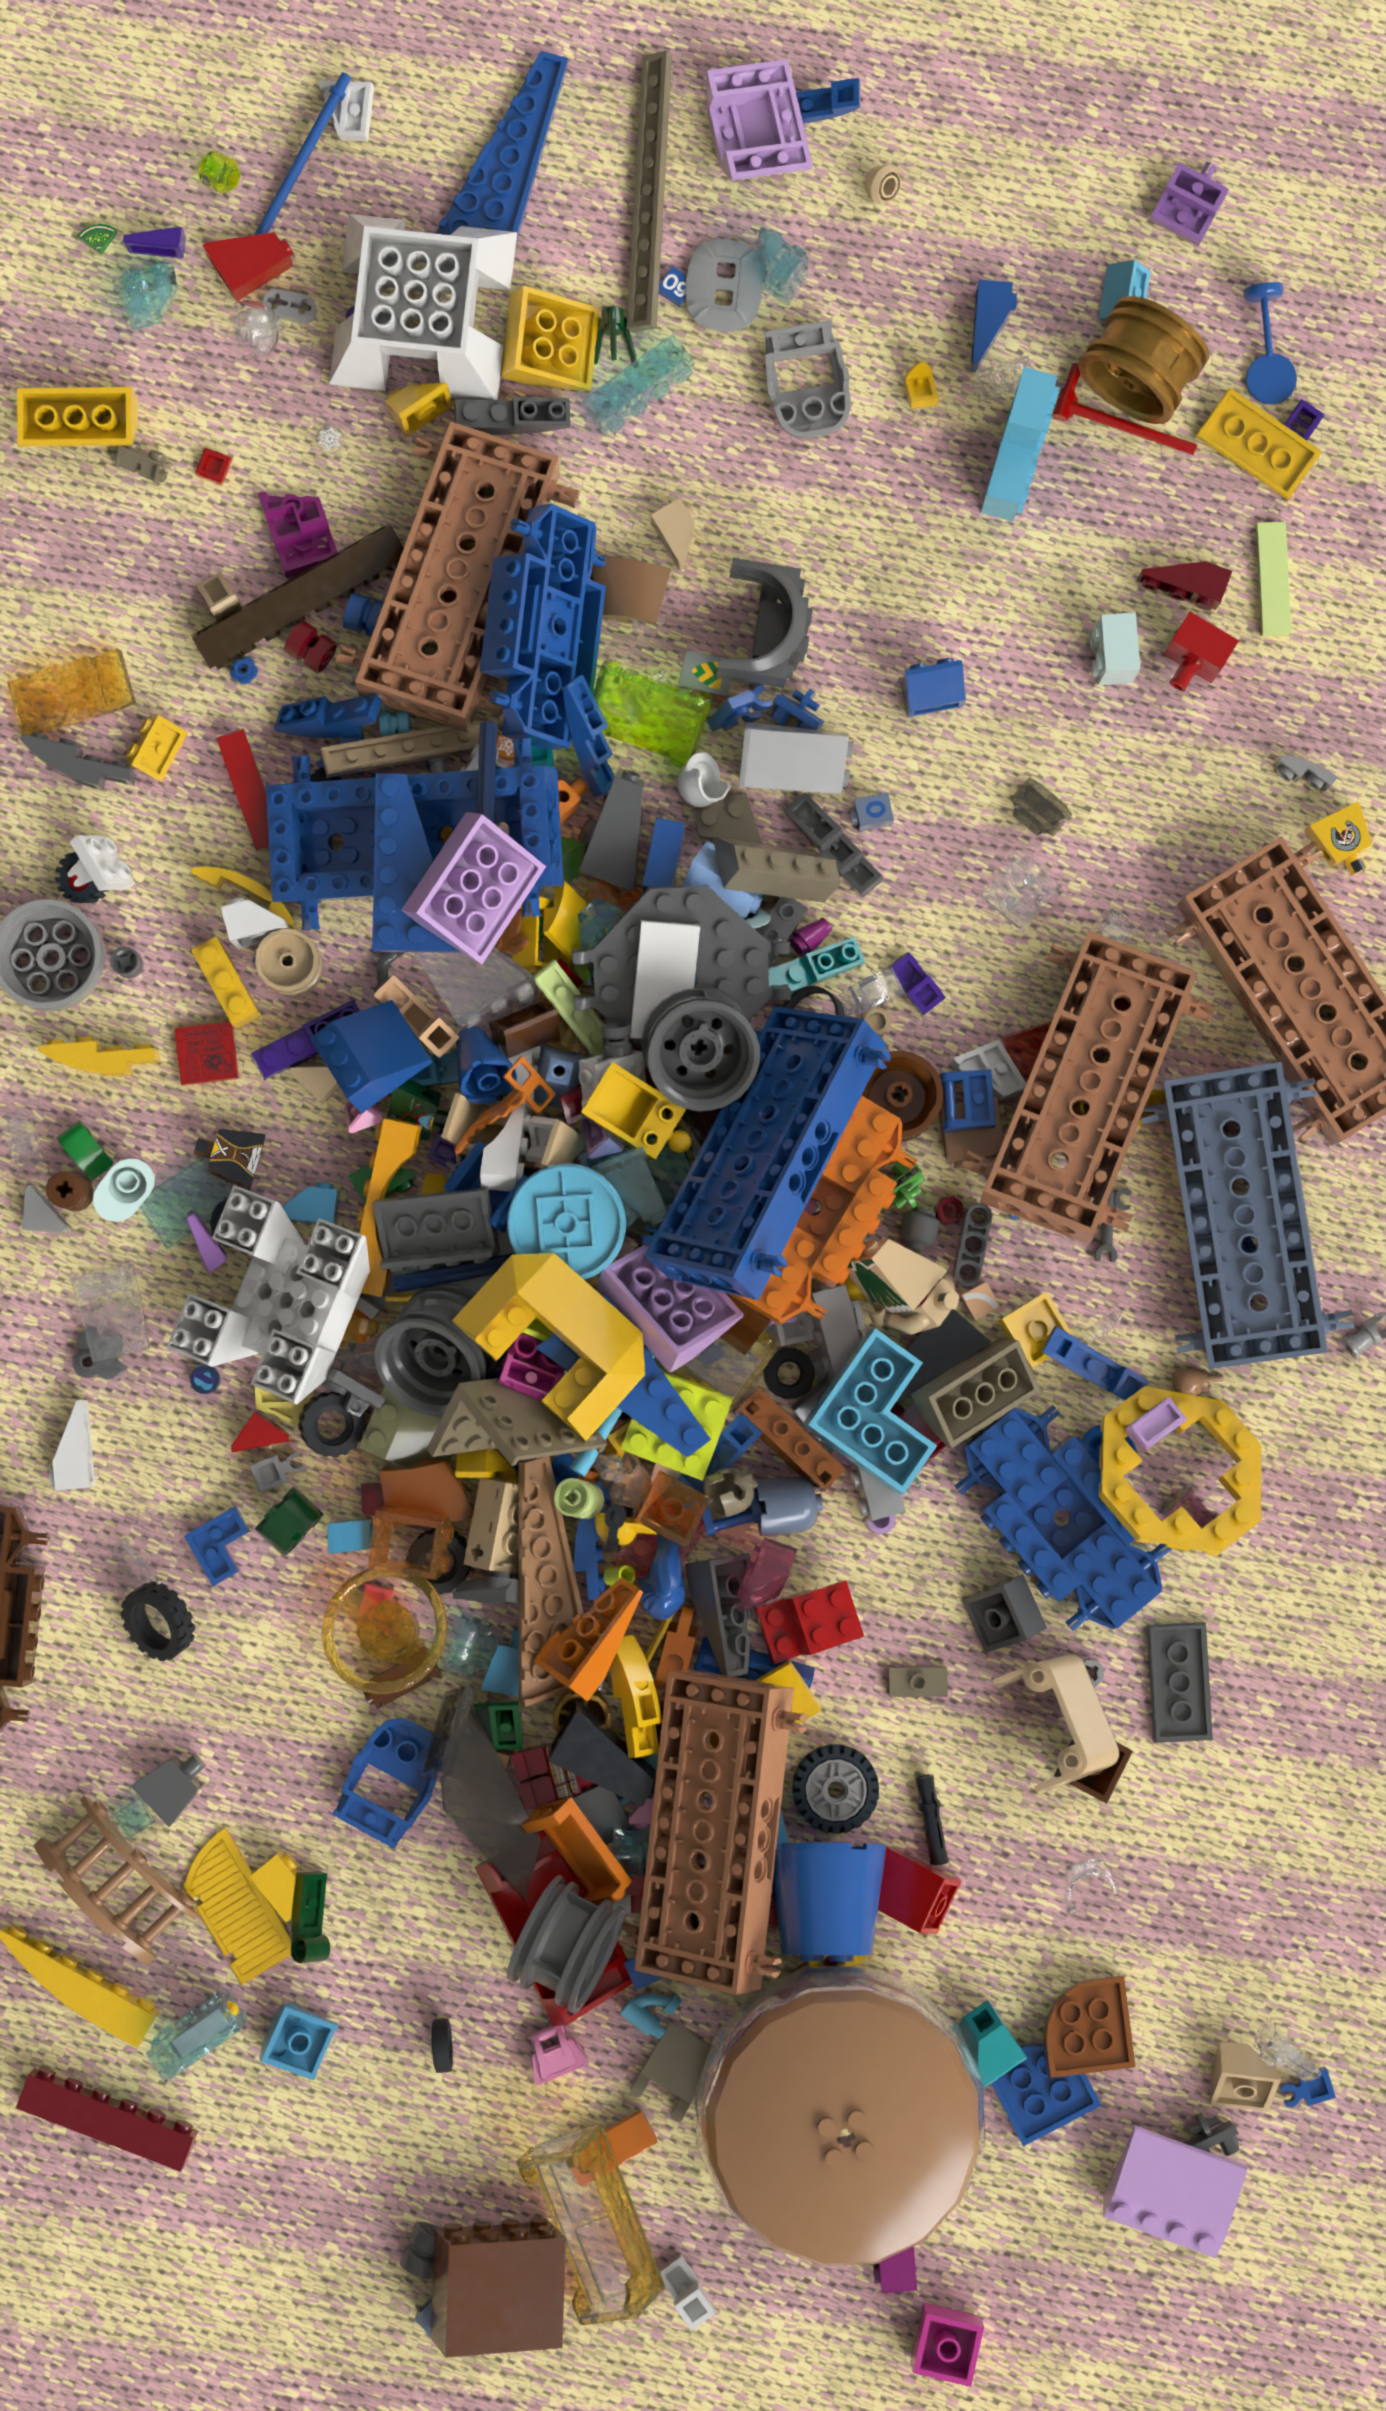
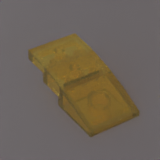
(71, 692)

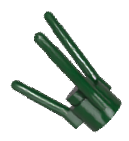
(613, 324)

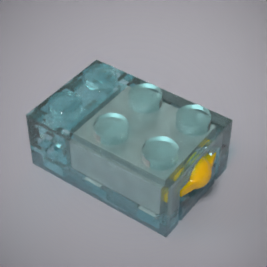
(195, 2034)

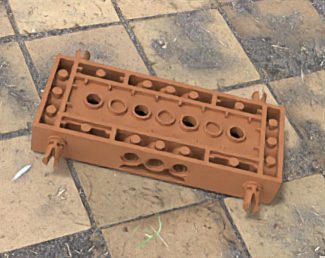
(450, 683)
(1286, 1002)
(1115, 1092)
(733, 1834)

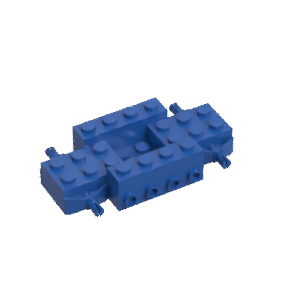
(543, 623)
(1087, 1552)

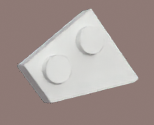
(354, 112)
(1005, 1075)

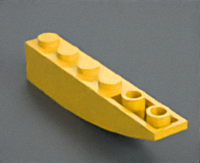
(82, 1989)

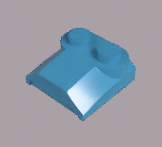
(297, 2040)

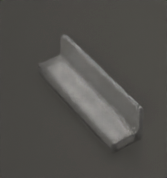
(131, 1572)

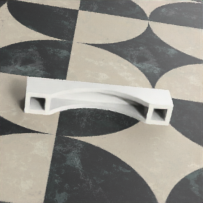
(502, 1156)

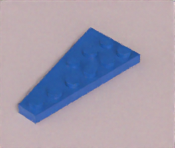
(399, 866)
(649, 1403)

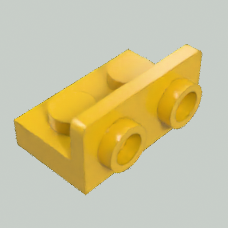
(155, 747)

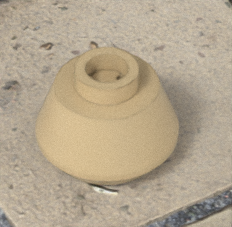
(882, 183)

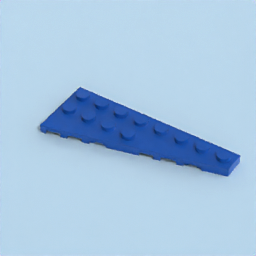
(507, 166)

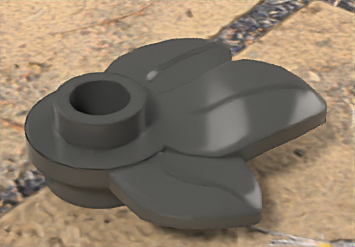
(105, 1368)

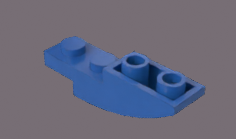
(328, 720)
(587, 1553)

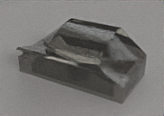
(1039, 808)

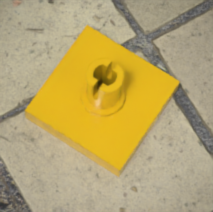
(803, 1698)

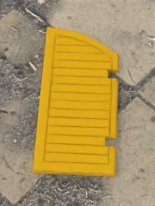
(236, 1909)

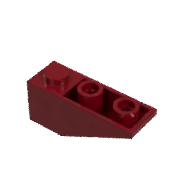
(1194, 581)

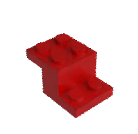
(809, 1622)

